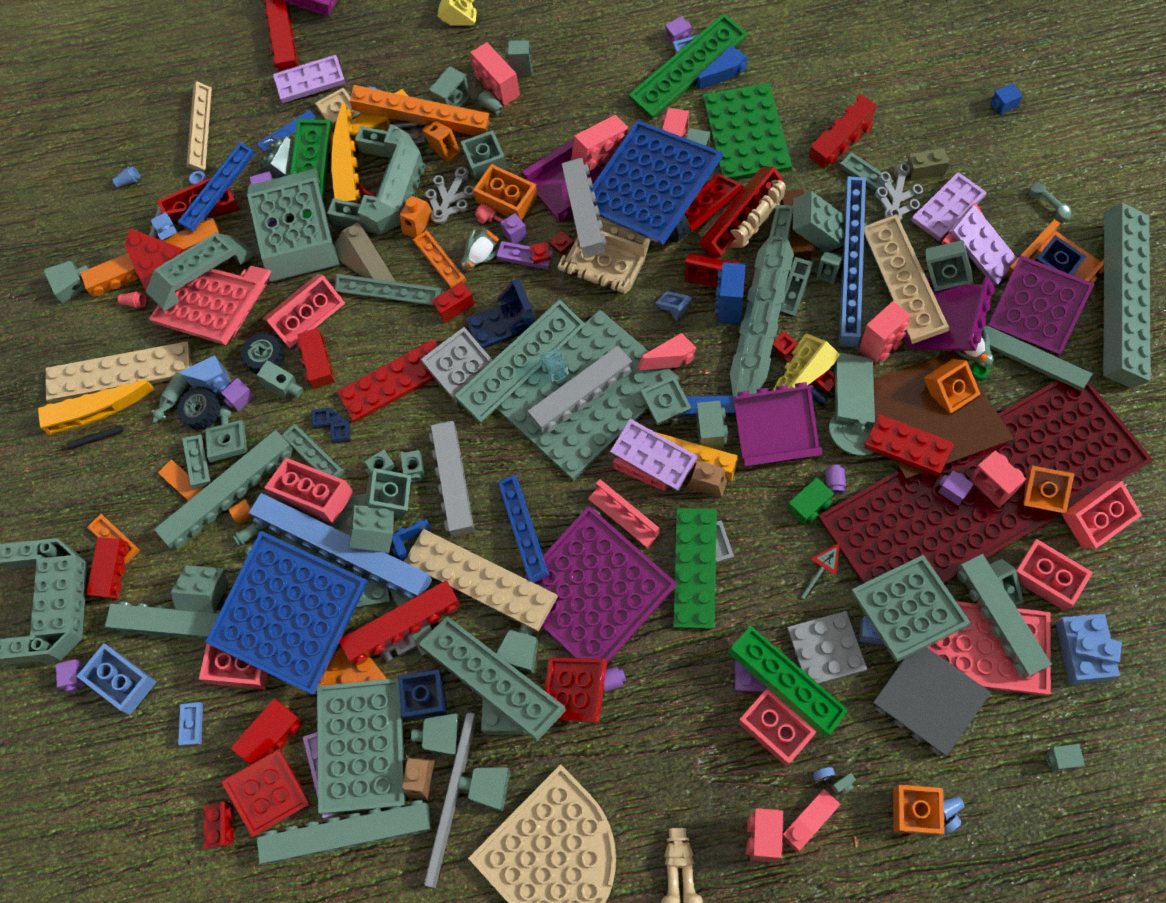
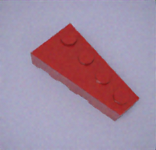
(844, 132)
(179, 202)

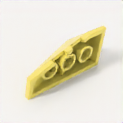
(457, 12)
(810, 360)

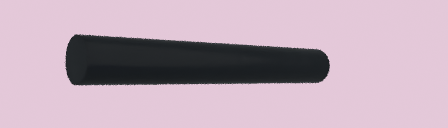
(95, 437)

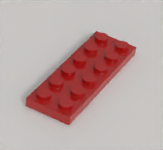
(387, 383)

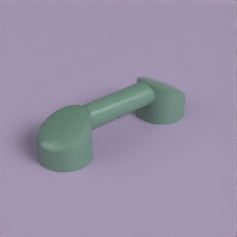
(1063, 210)

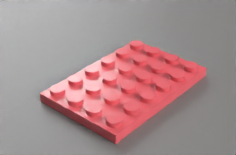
(210, 305)
(981, 654)

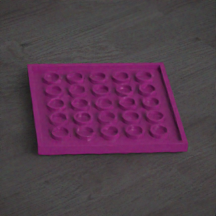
(601, 588)

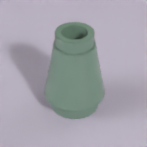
(489, 101)

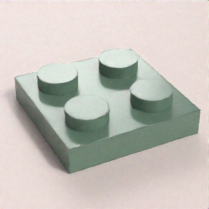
(665, 400)

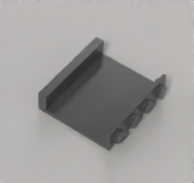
(931, 700)

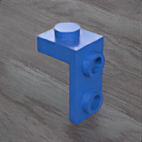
(404, 534)

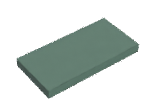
(854, 389)

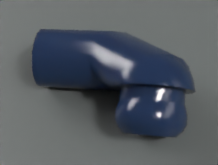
(818, 397)

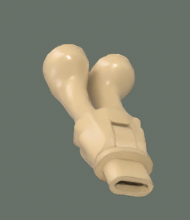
(680, 855)

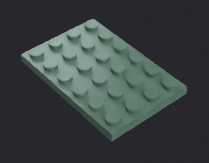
(360, 746)

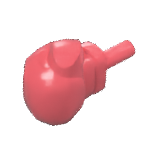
(486, 213)

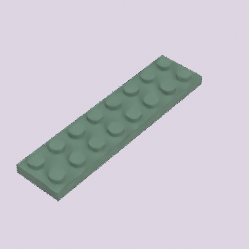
(518, 361)
(492, 678)

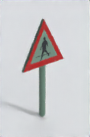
(827, 560)

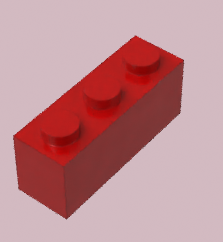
(315, 358)
(107, 568)

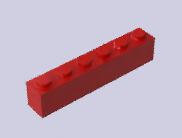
(281, 34)
(719, 236)
(399, 623)

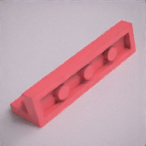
(624, 514)

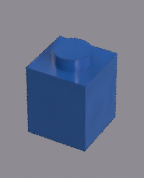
(1006, 99)

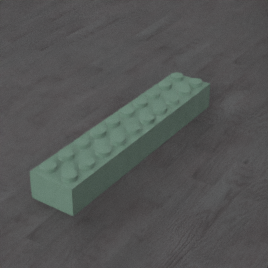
(1126, 296)

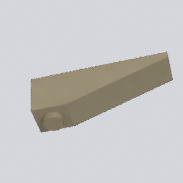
(360, 255)

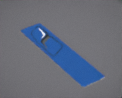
(285, 131)

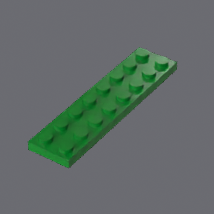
(684, 67)

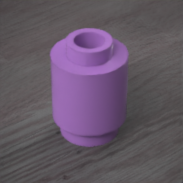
(835, 479)
(614, 679)

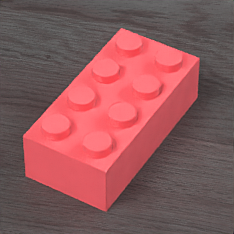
(309, 490)

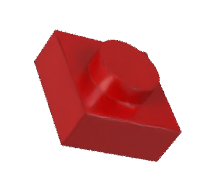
(561, 242)
(540, 252)

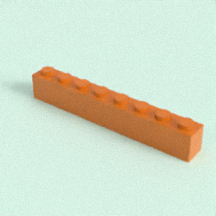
(418, 110)
(121, 270)

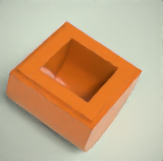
(240, 512)

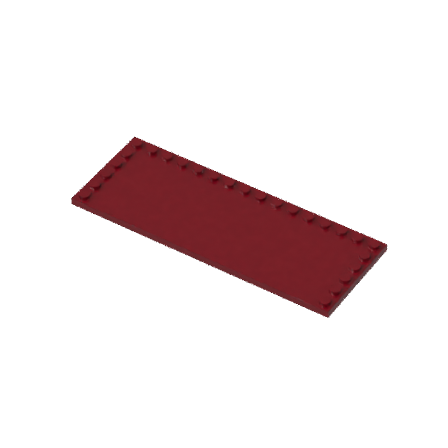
(910, 519)

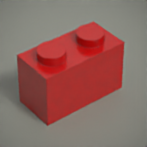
(453, 302)

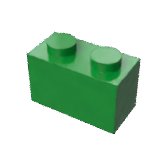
(811, 501)

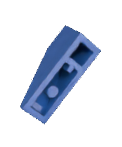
(723, 68)

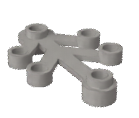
(896, 194)
(450, 197)

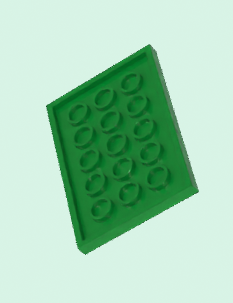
(746, 131)

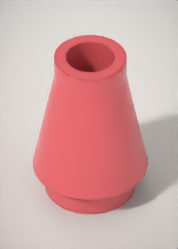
(134, 299)

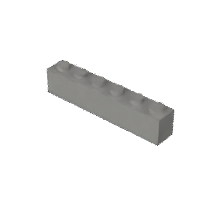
(583, 208)
(580, 390)
(452, 479)

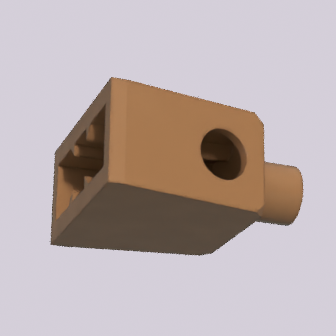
(708, 479)
(418, 778)

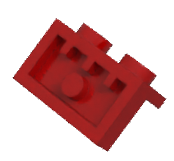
(218, 825)

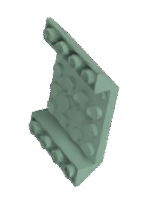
(294, 246)

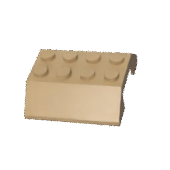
(754, 219)
(619, 263)

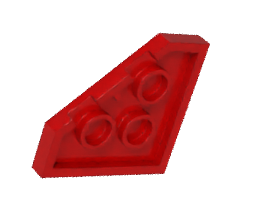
(148, 254)

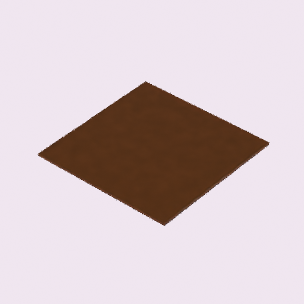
(907, 400)

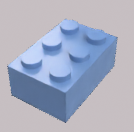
(1079, 668)
(116, 679)

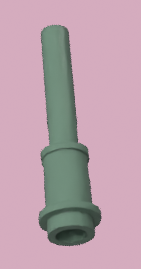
(248, 533)

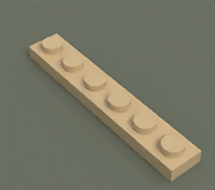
(199, 127)

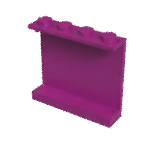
(965, 315)

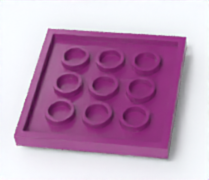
(1040, 304)

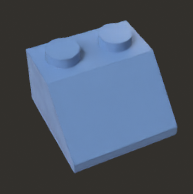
(209, 375)

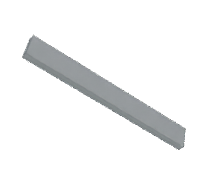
(450, 801)

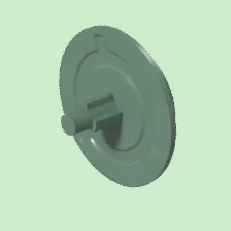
(850, 436)

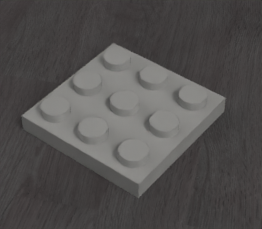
(456, 362)
(827, 648)

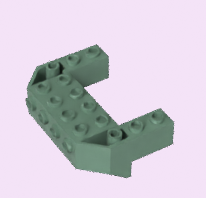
(399, 182)
(56, 601)

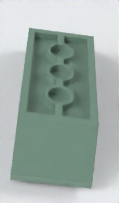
(192, 264)

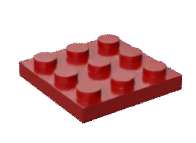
(577, 686)
(265, 792)

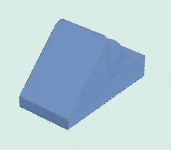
(164, 226)
(675, 303)

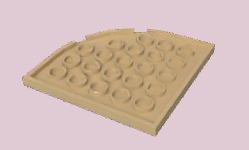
(551, 847)

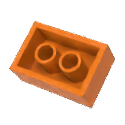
(505, 192)

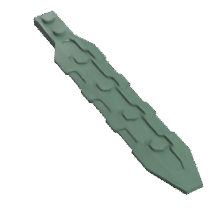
(763, 308)

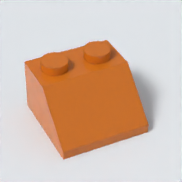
(952, 385)
(1048, 488)
(918, 810)

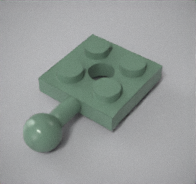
(216, 435)

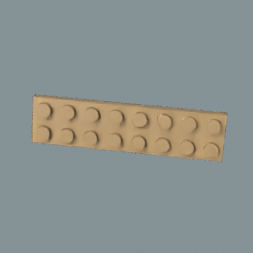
(905, 278)
(108, 372)
(481, 580)

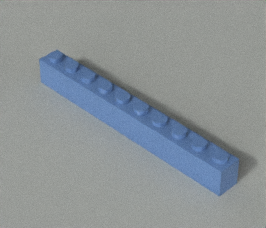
(852, 263)
(336, 544)

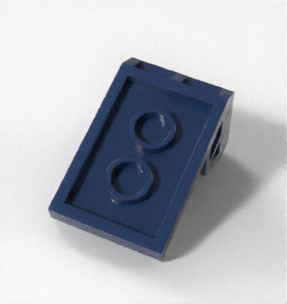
(504, 321)

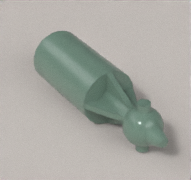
(170, 396)

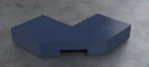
(327, 418)

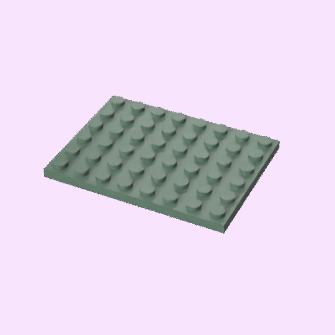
(599, 424)

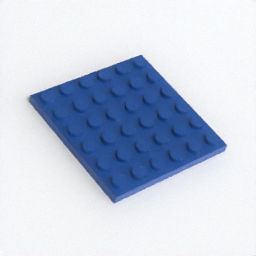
(653, 180)
(287, 612)

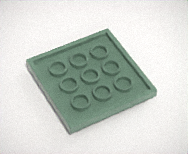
(910, 608)

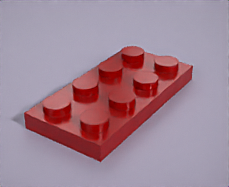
(711, 198)
(909, 445)

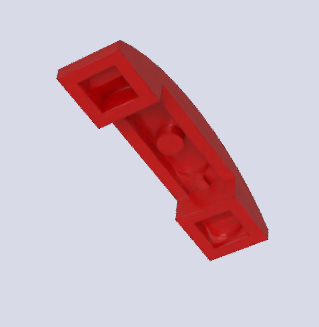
(784, 347)

